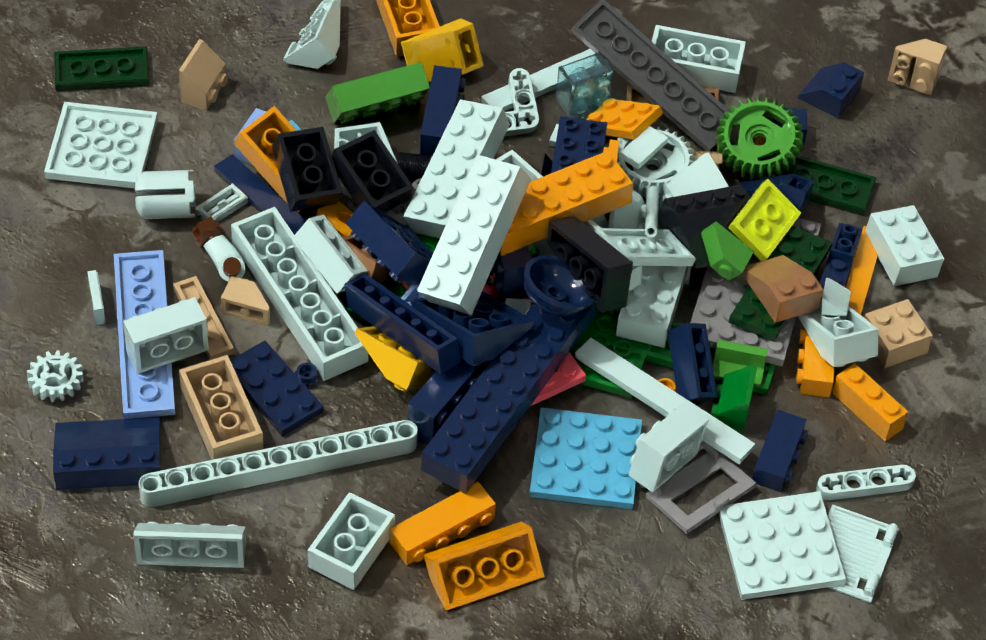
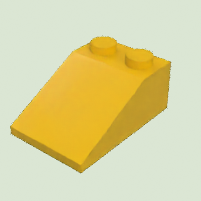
(394, 360)

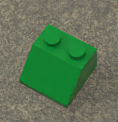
(735, 398)

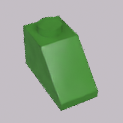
(725, 251)

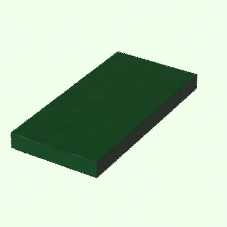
(101, 68)
(835, 185)

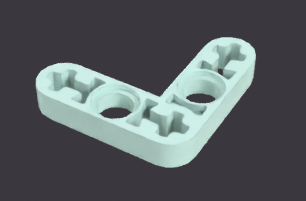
(521, 111)

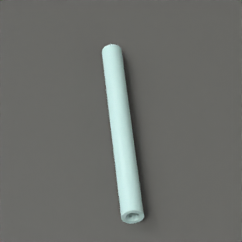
(651, 220)

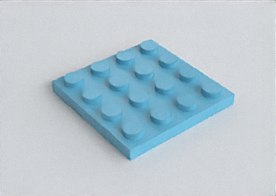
(584, 458)

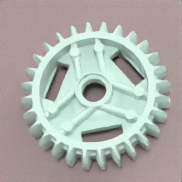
(670, 160)

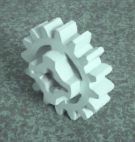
(55, 376)

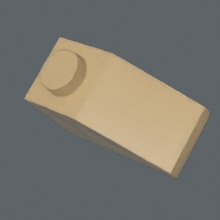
(245, 301)

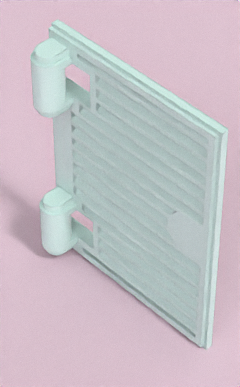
(859, 550)

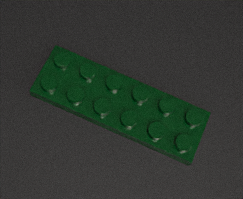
(801, 248)

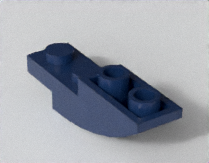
(841, 254)

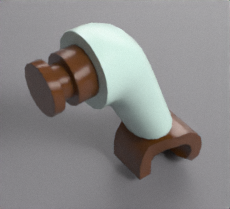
(221, 251)

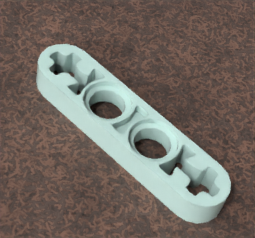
(864, 478)

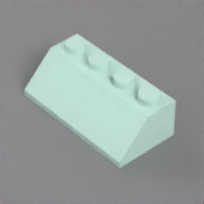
(190, 545)

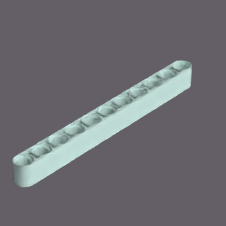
(372, 444)

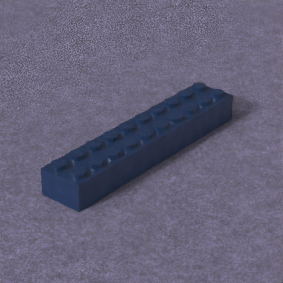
(501, 398)

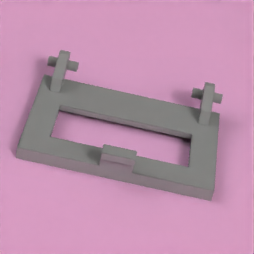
(690, 477)

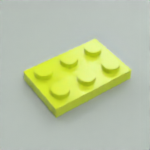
(764, 220)

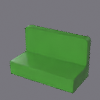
(735, 356)

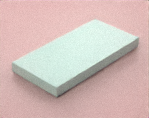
(646, 251)

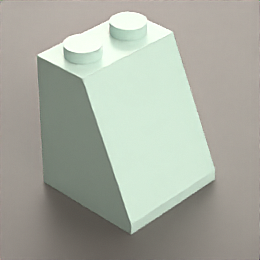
(697, 177)

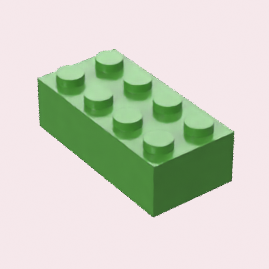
(377, 93)

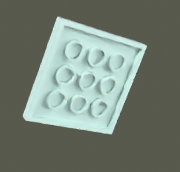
(100, 145)
(781, 545)

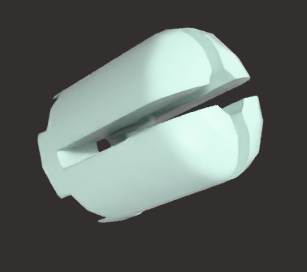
(165, 206)

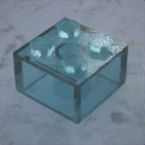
(583, 84)

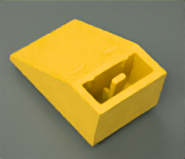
(446, 46)

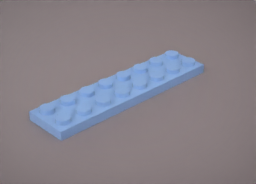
(138, 291)

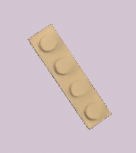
(218, 340)

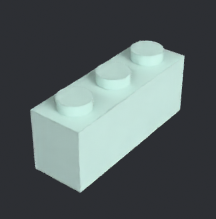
(329, 252)

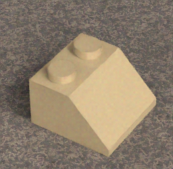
(202, 76)

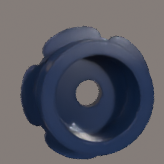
(310, 370)

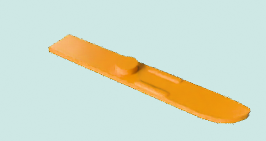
(861, 272)

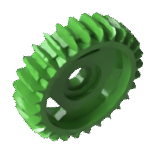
(754, 124)

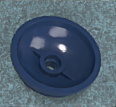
(553, 287)

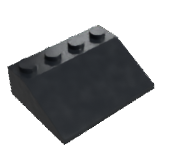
(692, 213)

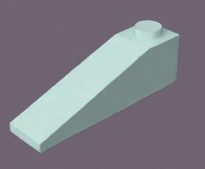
(318, 39)

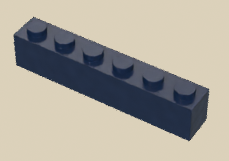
(403, 323)

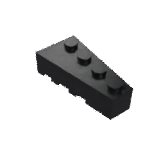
(592, 261)

